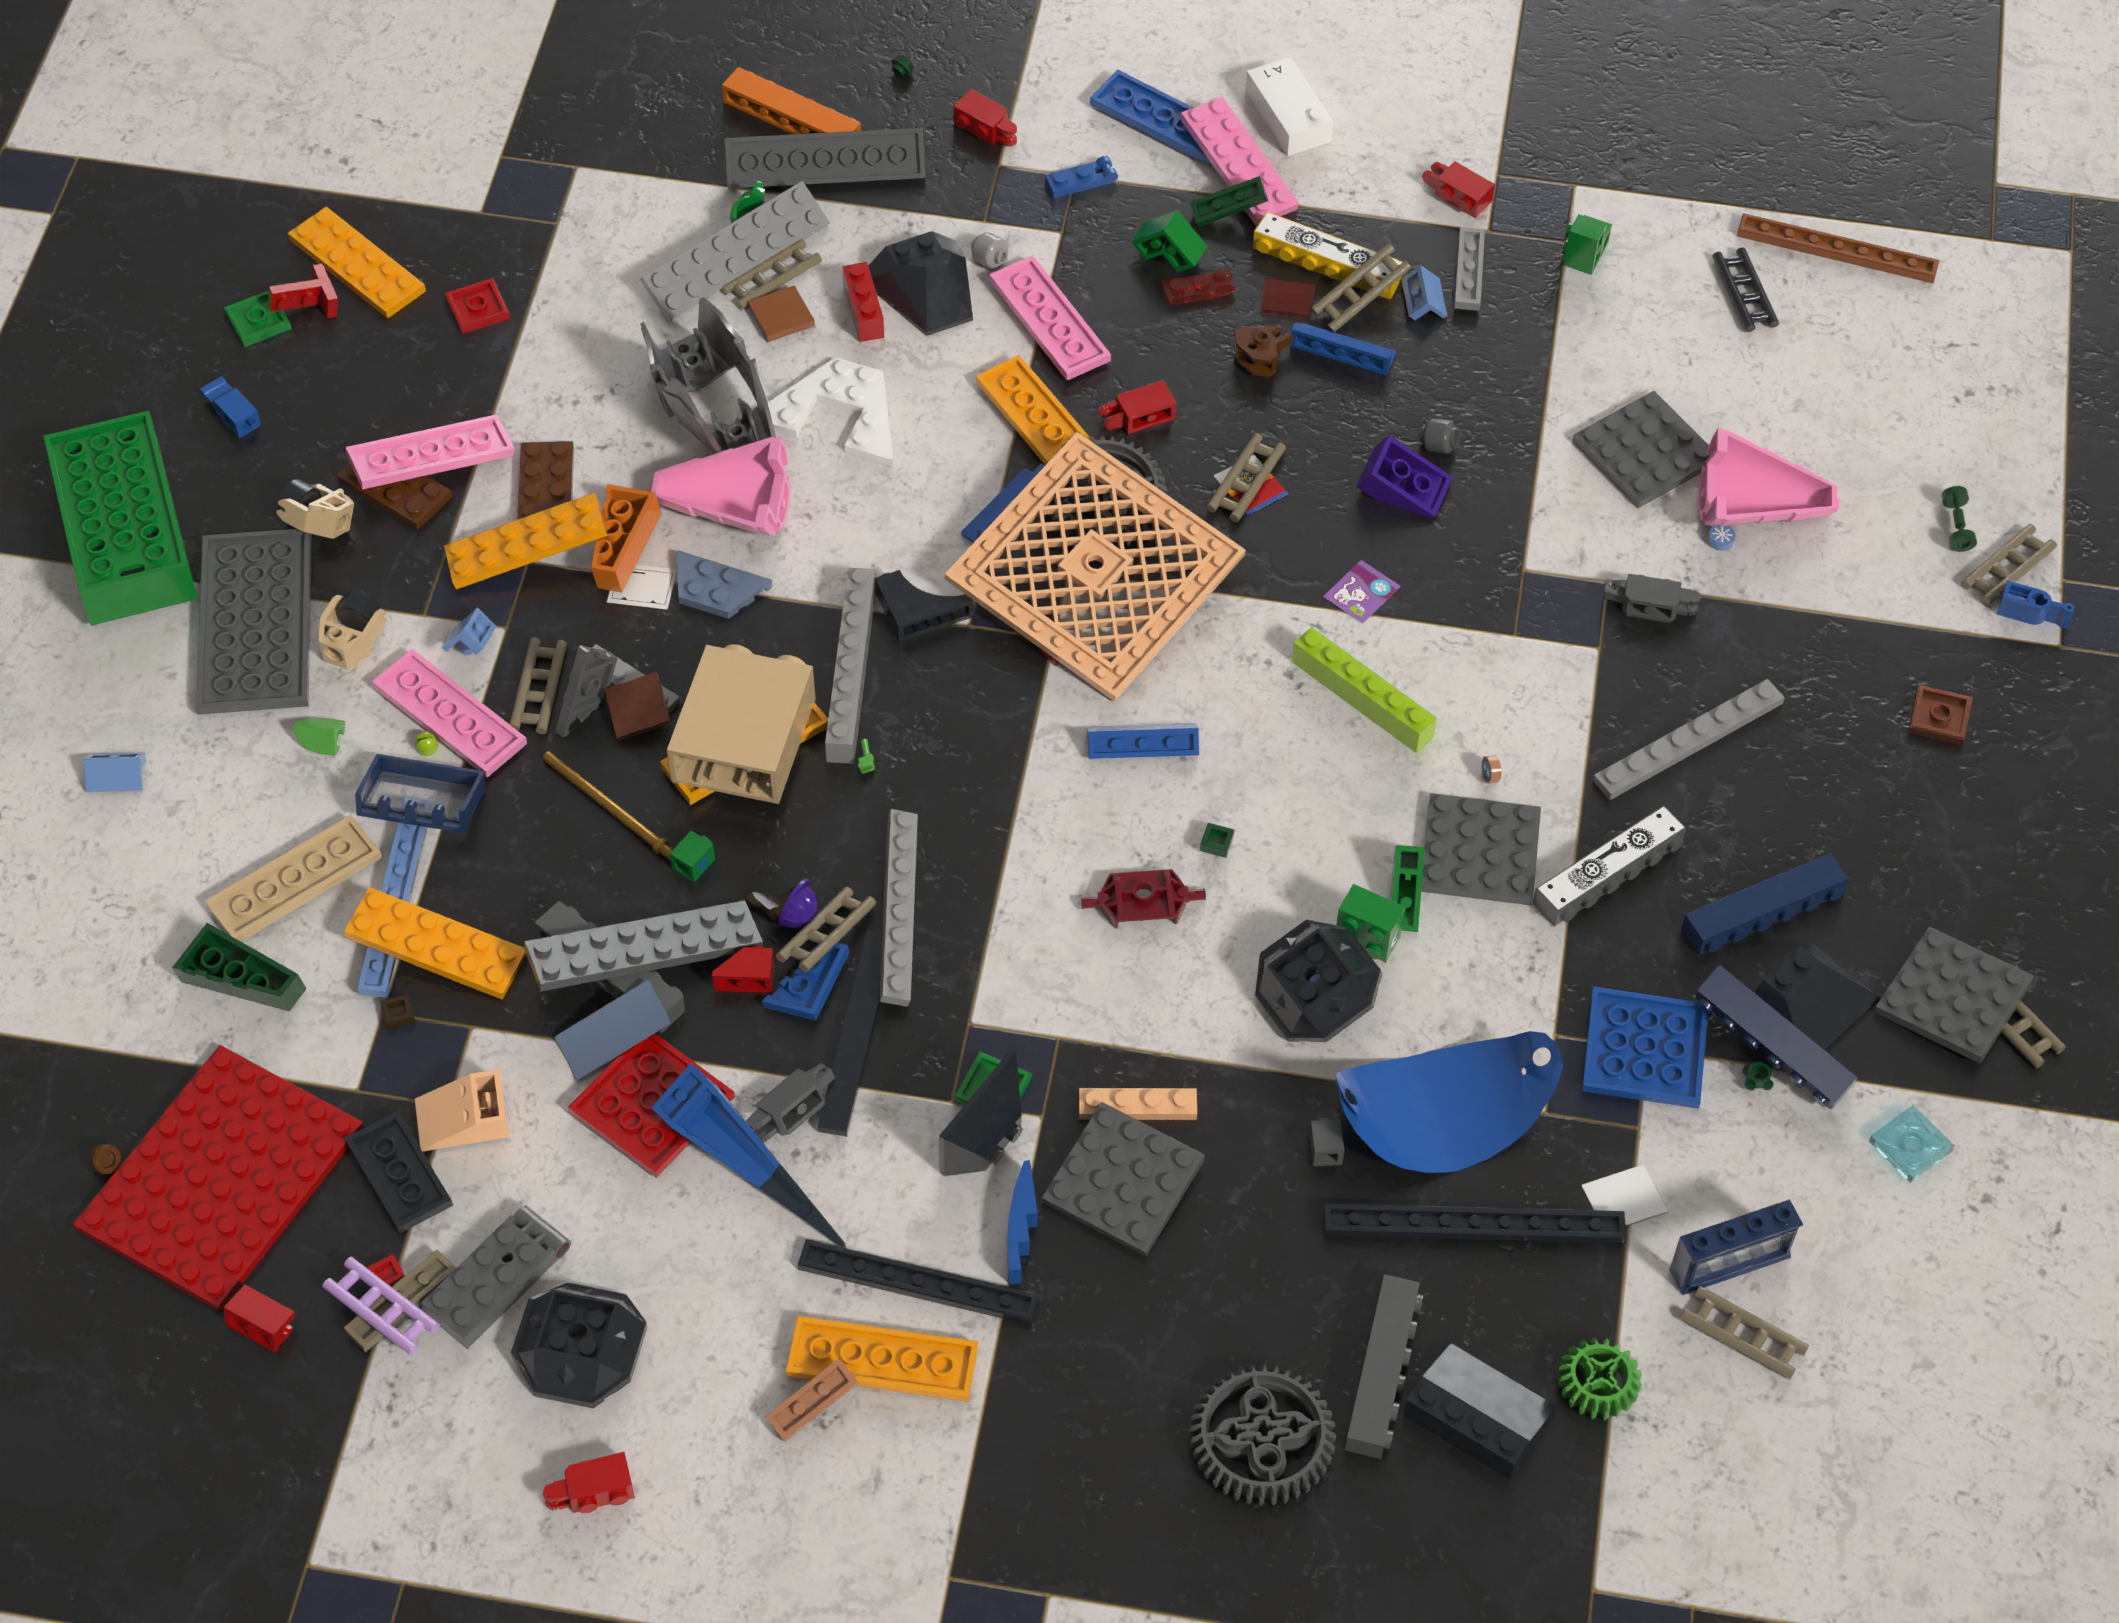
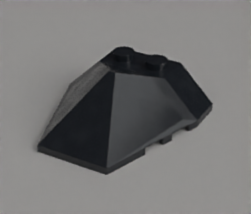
(925, 281)

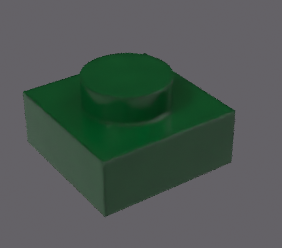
(1217, 840)

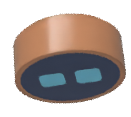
(1491, 769)

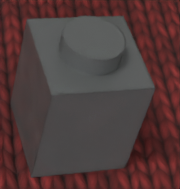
(1326, 1142)

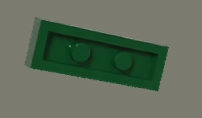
(1229, 201)

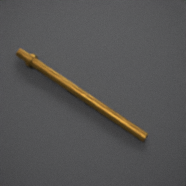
(659, 845)

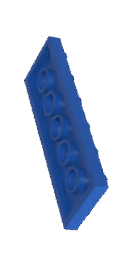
(1147, 111)

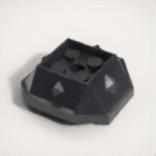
(1321, 1007)
(582, 1369)

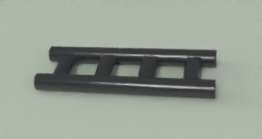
(1739, 301)

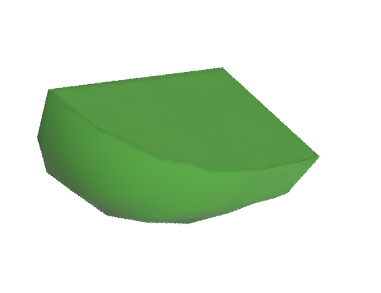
(320, 734)

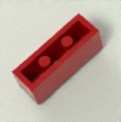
(863, 301)

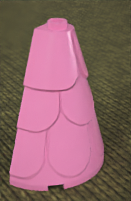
(1758, 486)
(731, 487)

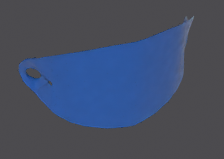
(1451, 1102)

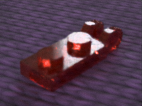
(1198, 287)

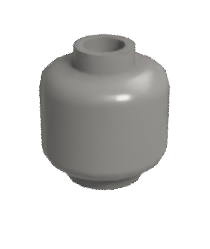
(989, 250)

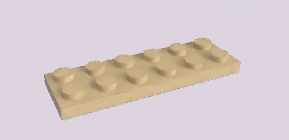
(293, 879)

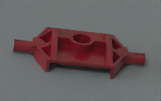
(1122, 904)

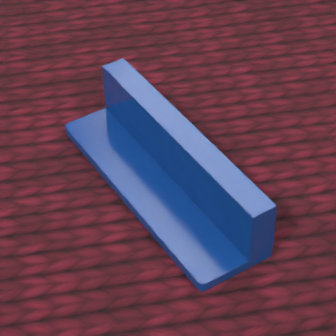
(1342, 348)
(999, 504)
(1143, 741)

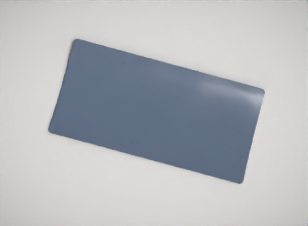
(612, 1029)

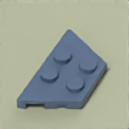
(716, 586)

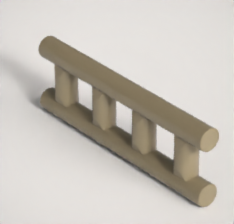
(769, 285)
(1359, 303)
(1249, 490)
(2009, 549)
(529, 673)
(827, 916)
(2029, 1020)
(1751, 1349)

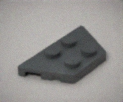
(586, 687)

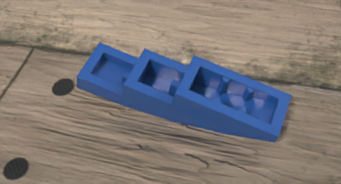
(1022, 1216)

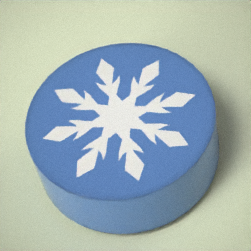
(1721, 537)

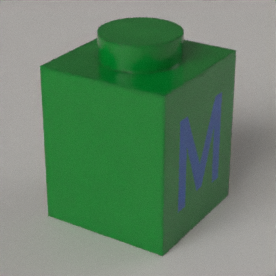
(692, 856)

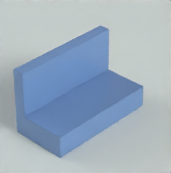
(1423, 293)
(114, 772)

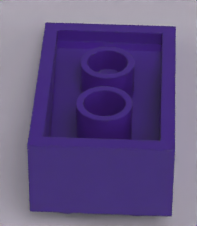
(1404, 479)

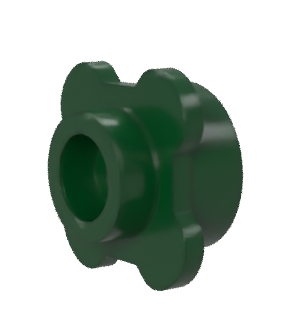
(1761, 1070)

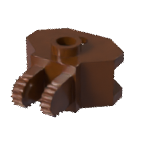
(1261, 347)

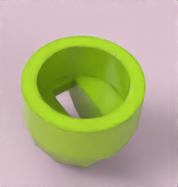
(426, 744)

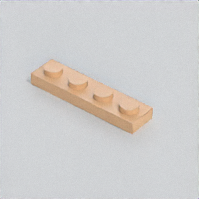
(1141, 1102)

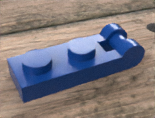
(1081, 177)

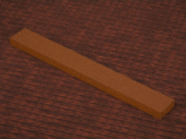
(1838, 248)

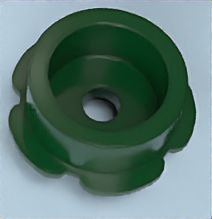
(902, 66)

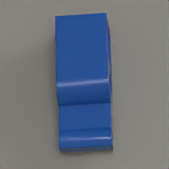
(231, 407)
(2033, 606)

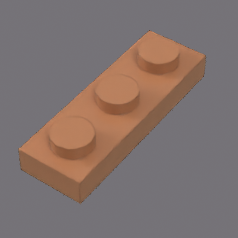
(812, 1399)

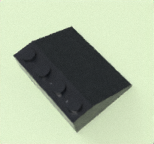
(1478, 1410)

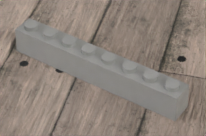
(850, 666)

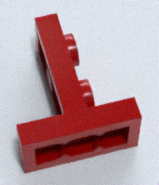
(305, 294)

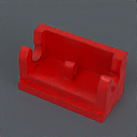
(259, 1318)

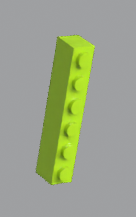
(1364, 689)

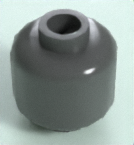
(1439, 436)

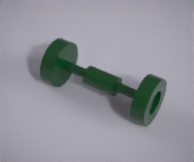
(1963, 539)

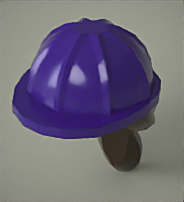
(791, 908)

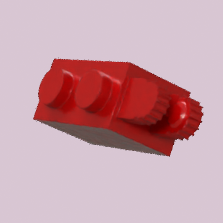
(1460, 187)
(1140, 408)

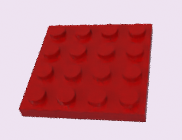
(622, 1102)

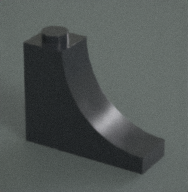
(916, 611)

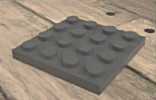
(1644, 449)
(1480, 849)
(1954, 994)
(1123, 1178)

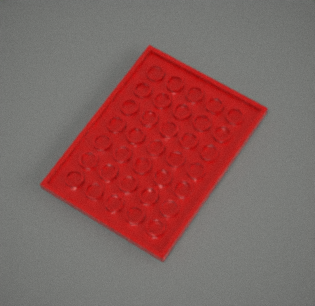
(218, 1177)

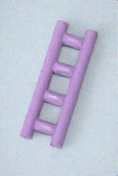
(382, 1323)

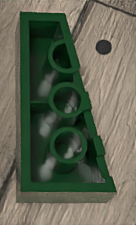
(235, 969)

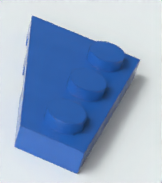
(807, 992)

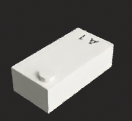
(1289, 106)

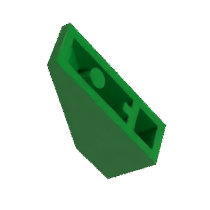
(1408, 883)

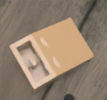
(463, 1112)

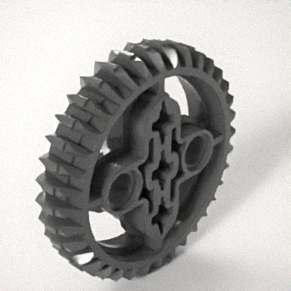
(1135, 458)
(1248, 1438)

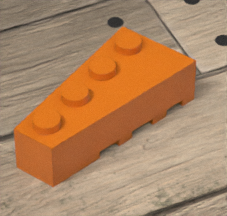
(629, 522)

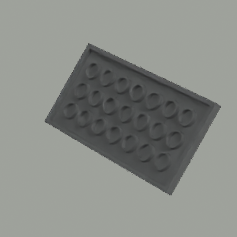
(254, 621)

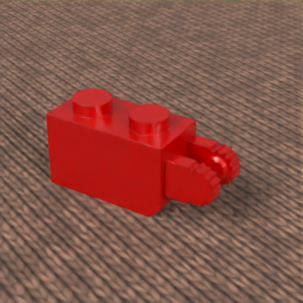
(984, 119)
(591, 1485)

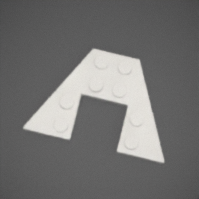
(847, 387)

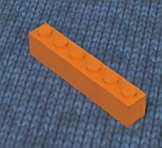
(782, 106)

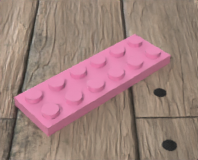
(1237, 155)
(1050, 317)
(429, 451)
(449, 712)

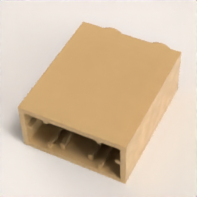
(742, 723)

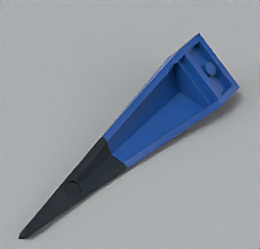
(710, 1120)

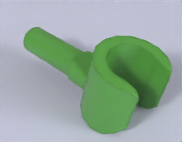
(866, 762)

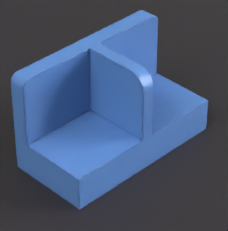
(471, 633)

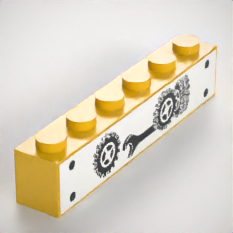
(1317, 251)

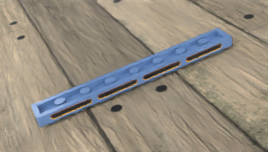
(398, 882)

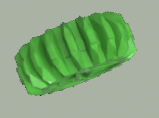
(1599, 1362)

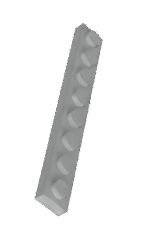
(1688, 739)
(898, 908)

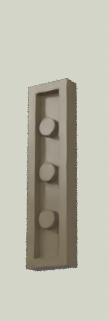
(413, 1286)

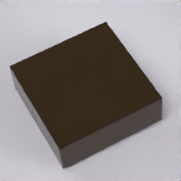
(397, 1011)

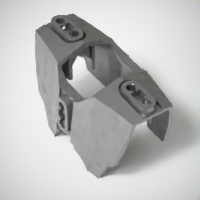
(697, 363)

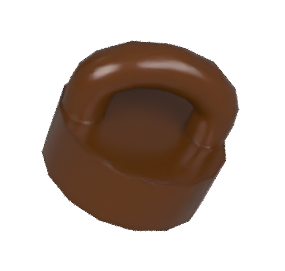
(104, 1158)

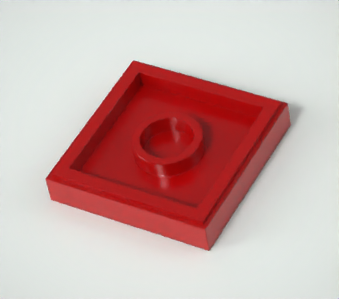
(477, 306)

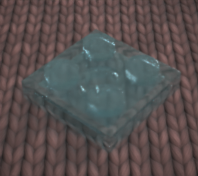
(1911, 1143)

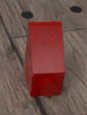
(746, 971)

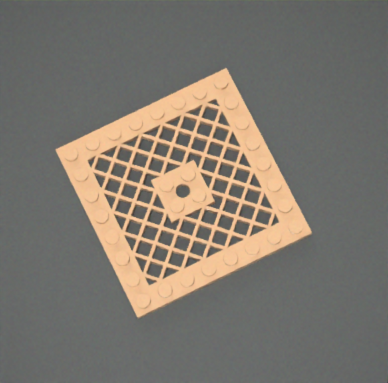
(1085, 460)

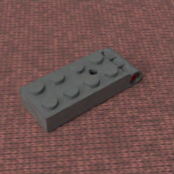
(486, 1285)

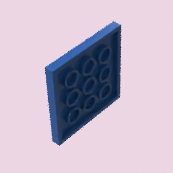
(1645, 1047)

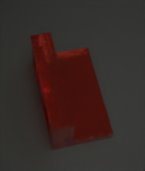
(1288, 296)

